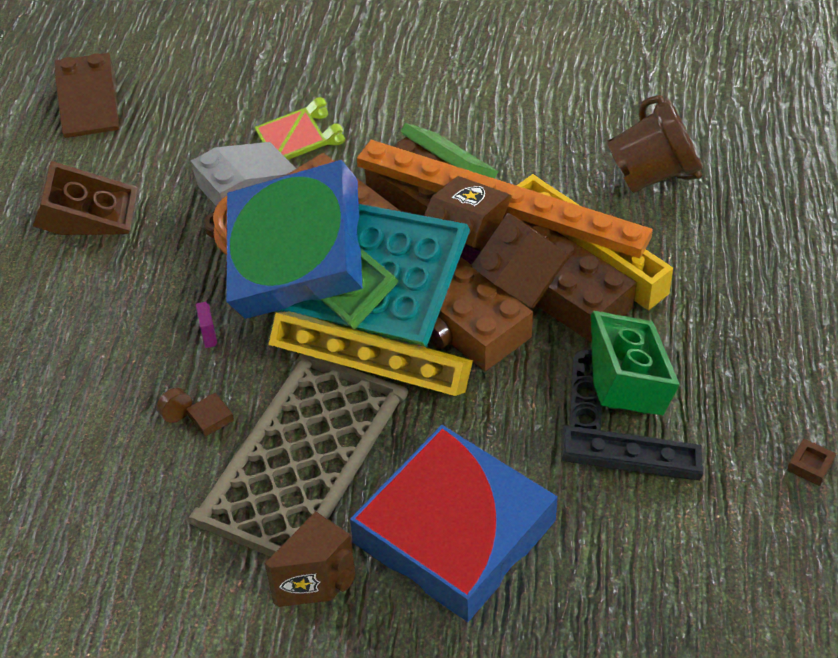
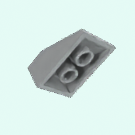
(238, 167)

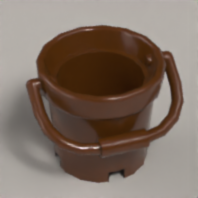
(655, 147)

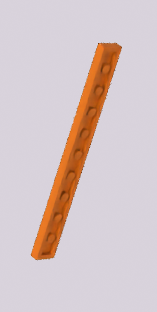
(524, 204)

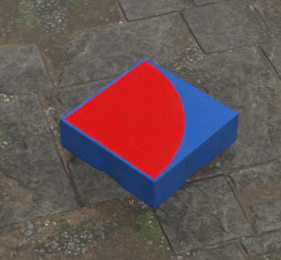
(454, 521)

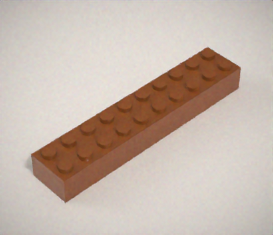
(481, 315)

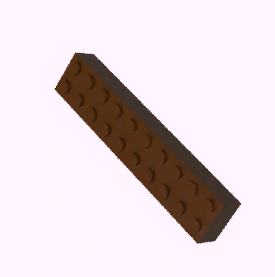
(578, 288)

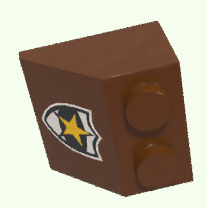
(470, 204)
(311, 564)

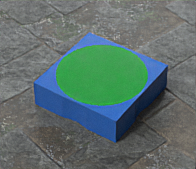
(293, 240)

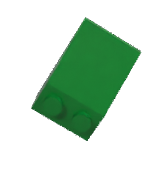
(630, 364)

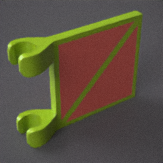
(299, 133)

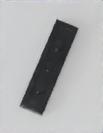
(631, 452)

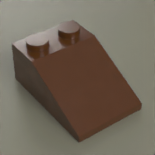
(87, 95)
(83, 203)

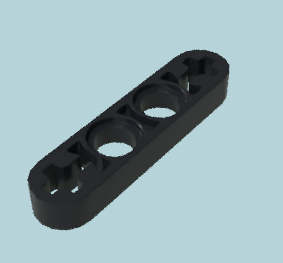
(579, 404)

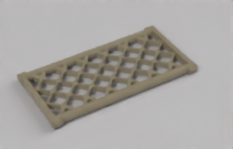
(286, 401)

